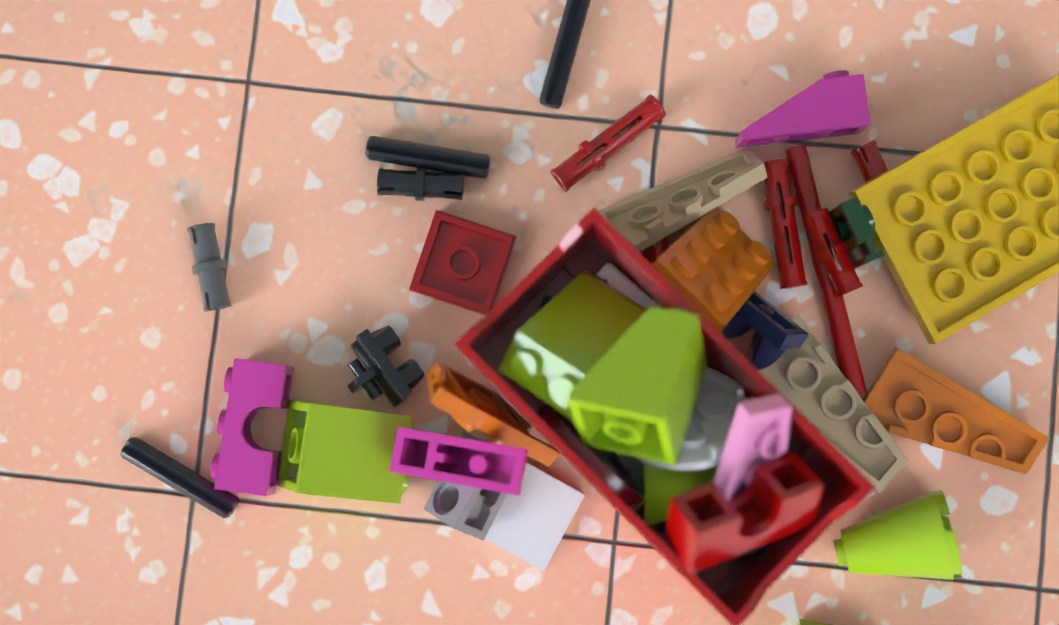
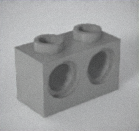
(465, 507)

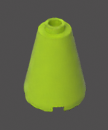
(903, 541)

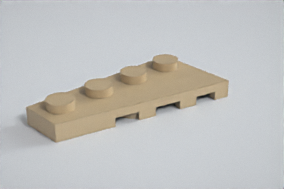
(678, 202)

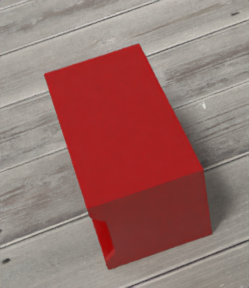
(737, 583)

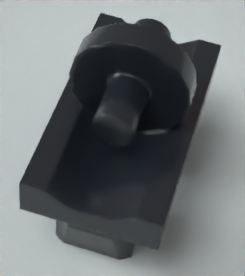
(373, 352)

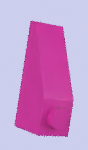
(822, 110)
(459, 460)

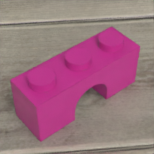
(242, 463)

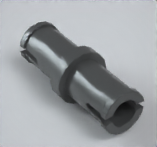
(209, 267)

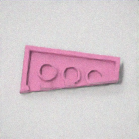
(755, 438)

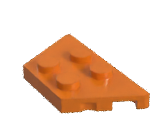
(483, 409)

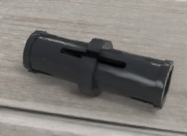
(420, 184)

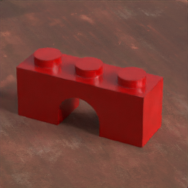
(710, 529)

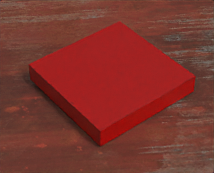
(462, 263)

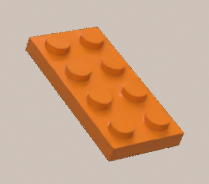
(715, 266)

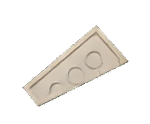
(833, 406)

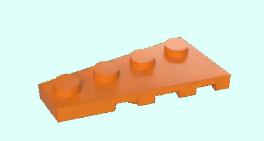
(935, 410)

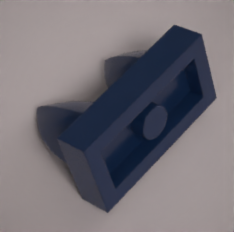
(772, 333)

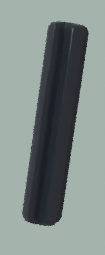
(564, 53)
(427, 156)
(179, 477)

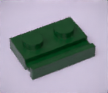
(856, 228)

